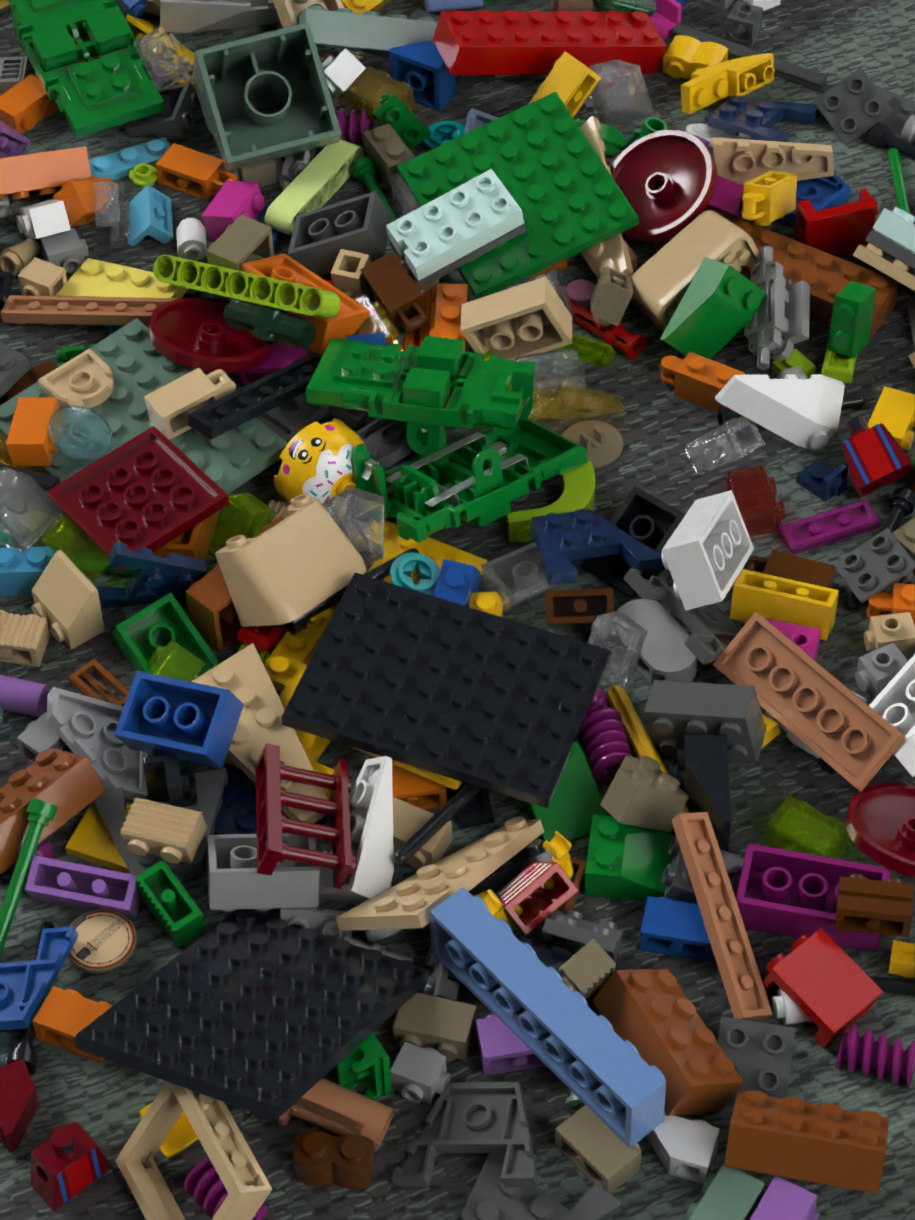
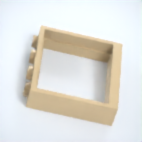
(220, 1140)

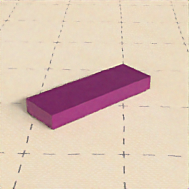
(829, 527)

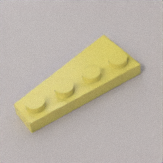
(108, 279)

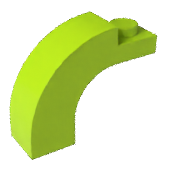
(577, 493)

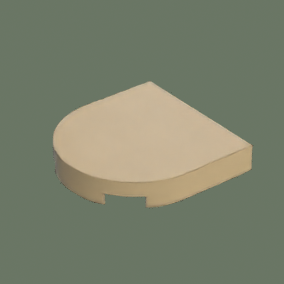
(80, 381)

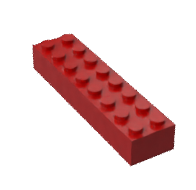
(536, 39)

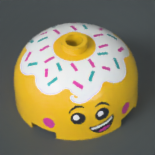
(318, 462)

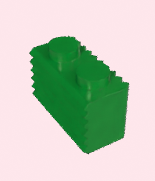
(851, 319)
(170, 904)

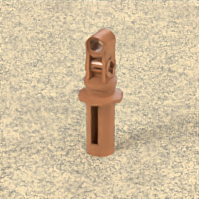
(341, 1112)

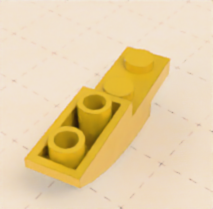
(726, 79)

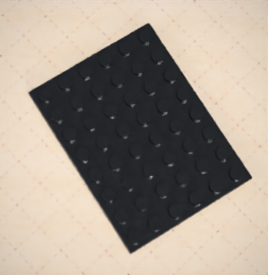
(448, 689)
(254, 1012)

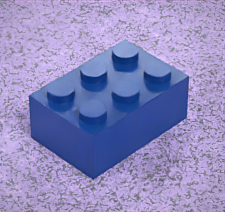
(179, 718)

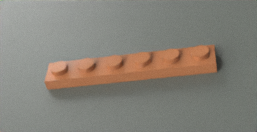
(79, 310)
(721, 916)

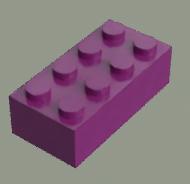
(798, 894)

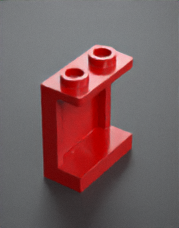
(836, 228)
(823, 984)

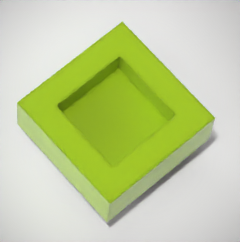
(797, 360)

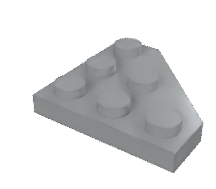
(89, 730)

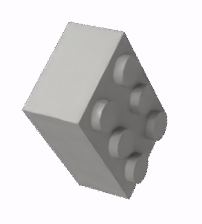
(237, 885)

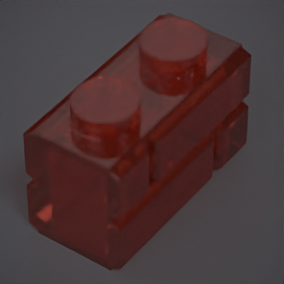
(756, 499)

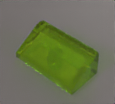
(591, 351)

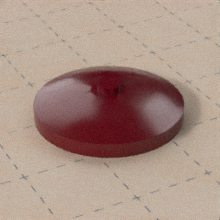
(666, 182)
(197, 336)
(883, 825)

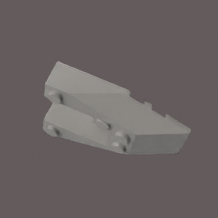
(210, 15)

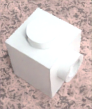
(341, 72)

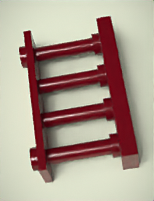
(272, 823)

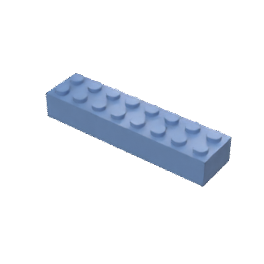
(548, 1016)

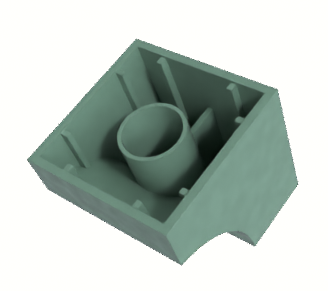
(265, 96)

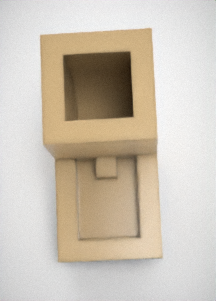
(347, 273)

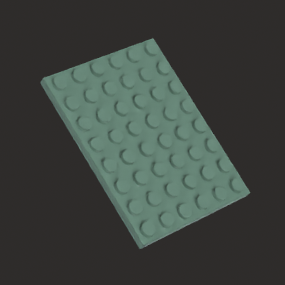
(138, 371)

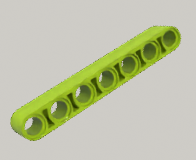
(247, 287)

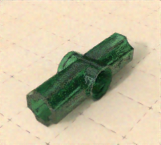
(269, 323)

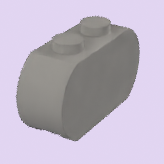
(664, 649)

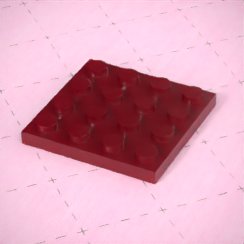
(138, 495)

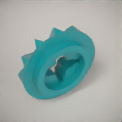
(444, 130)
(425, 567)

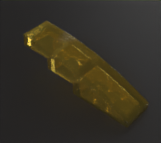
(573, 402)

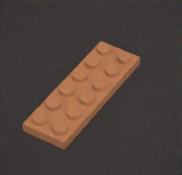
(810, 701)

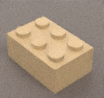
(517, 321)

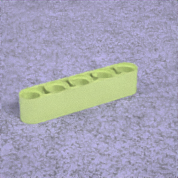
(313, 185)

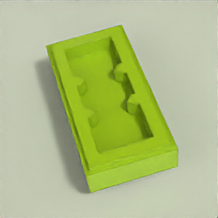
(838, 366)

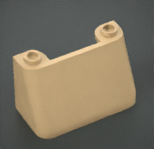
(667, 275)
(288, 565)

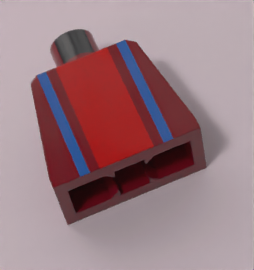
(873, 457)
(66, 1165)

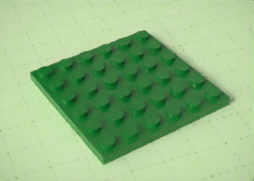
(550, 174)

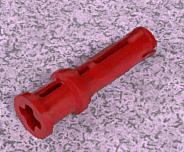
(611, 334)

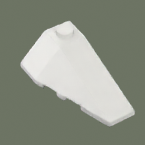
(791, 407)
(370, 837)

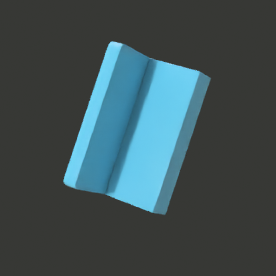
(150, 215)

